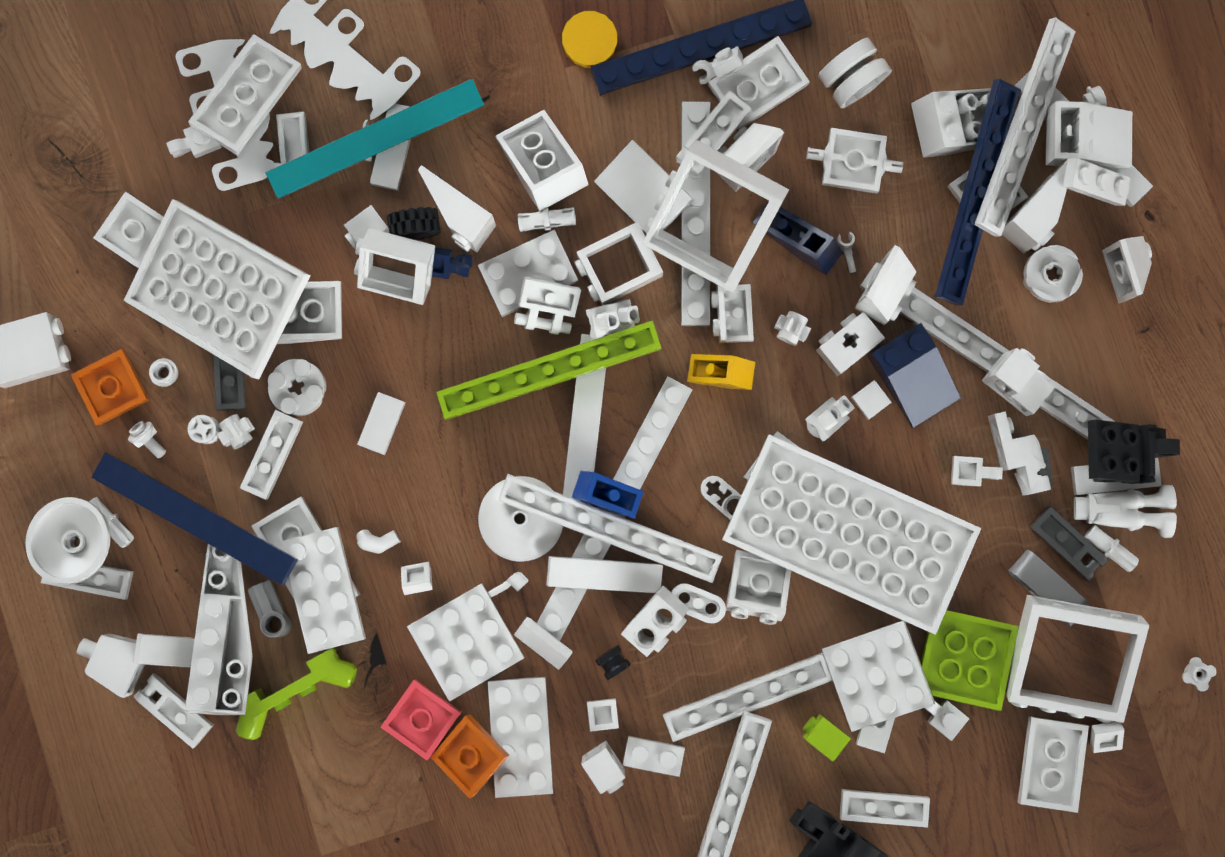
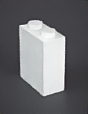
(32, 349)

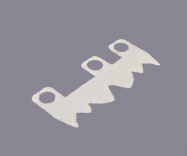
(350, 68)
(252, 159)

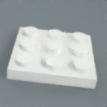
(465, 642)
(878, 676)

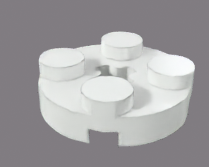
(1067, 267)
(281, 381)

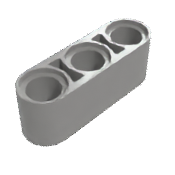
(1043, 581)

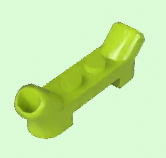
(324, 667)

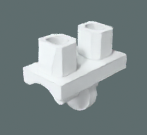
(612, 318)
(829, 417)

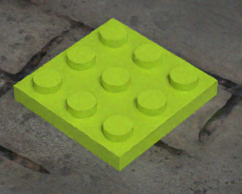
(969, 659)

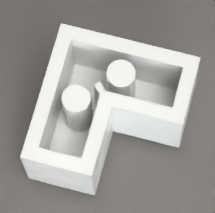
(1019, 381)

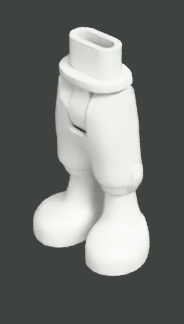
(1121, 509)

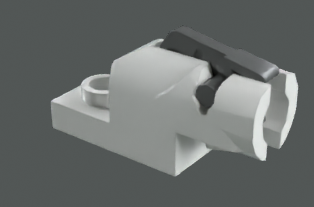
(1022, 453)

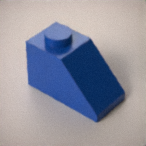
(607, 494)

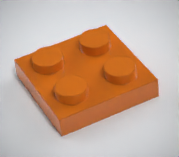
(110, 387)
(469, 756)

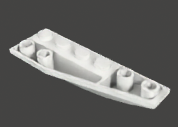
(221, 642)

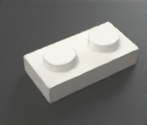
(653, 756)

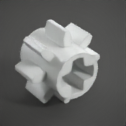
(792, 328)
(235, 431)

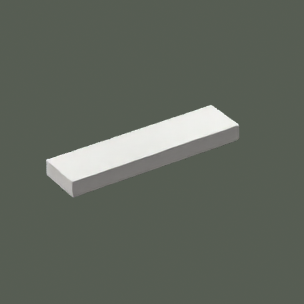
(604, 574)

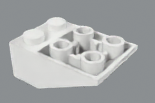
(949, 120)
(1088, 133)

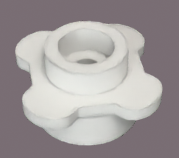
(1190, 674)

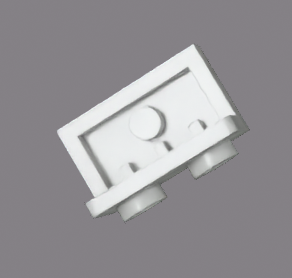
(733, 314)

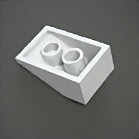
(752, 148)
(542, 160)
(1039, 214)
(465, 218)
(887, 286)
(315, 314)

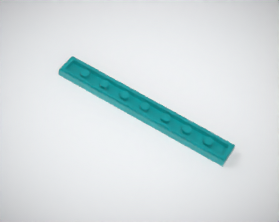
(375, 138)

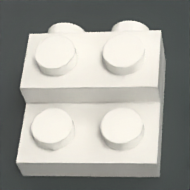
(757, 588)

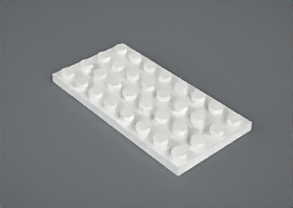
(851, 534)

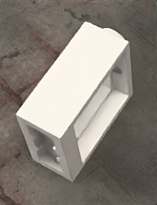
(646, 254)
(391, 282)

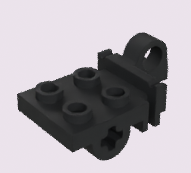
(1126, 451)
(830, 836)

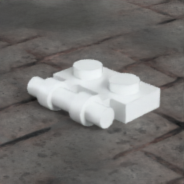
(547, 297)

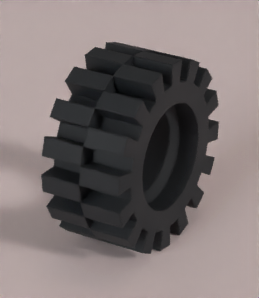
(415, 223)

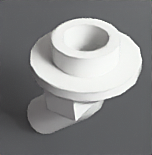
(142, 434)

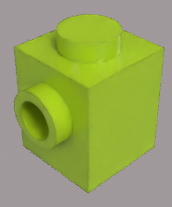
(825, 736)

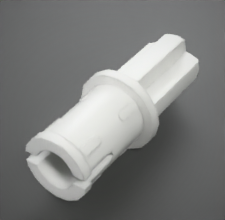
(118, 531)
(1111, 548)

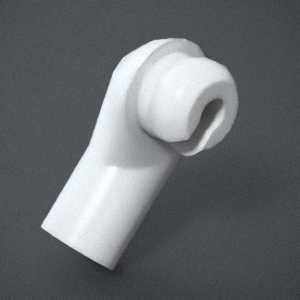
(376, 544)

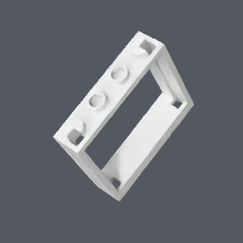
(692, 257)
(1085, 615)

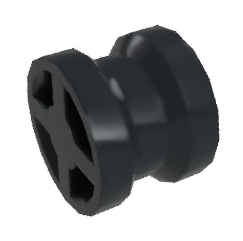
(612, 662)

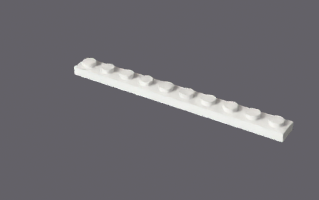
(985, 353)
(631, 472)

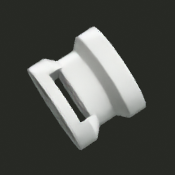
(199, 427)

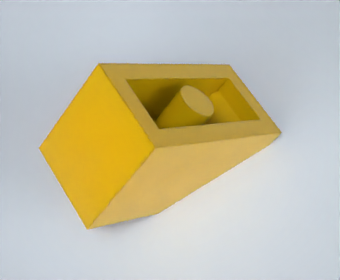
(721, 371)

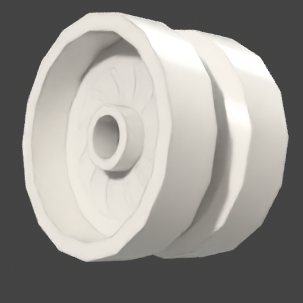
(854, 72)

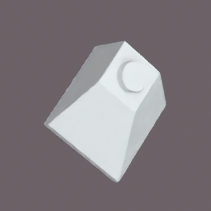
(1128, 266)

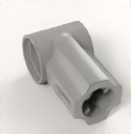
(269, 606)

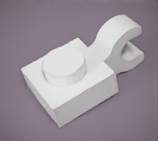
(725, 62)
(194, 142)
(969, 471)
(946, 718)

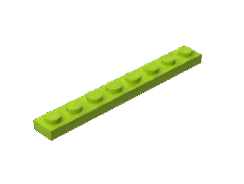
(549, 370)

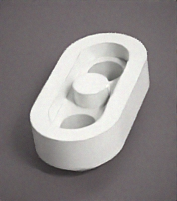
(698, 601)

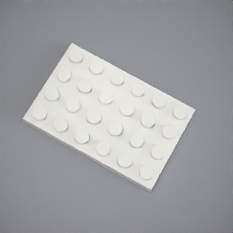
(216, 288)

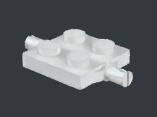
(854, 160)

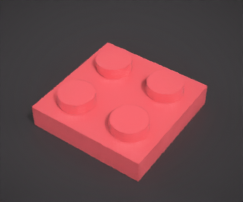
(421, 719)

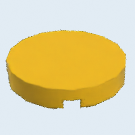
(589, 39)

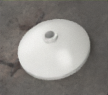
(53, 535)
(515, 540)

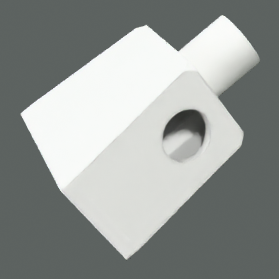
(112, 663)

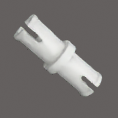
(546, 219)

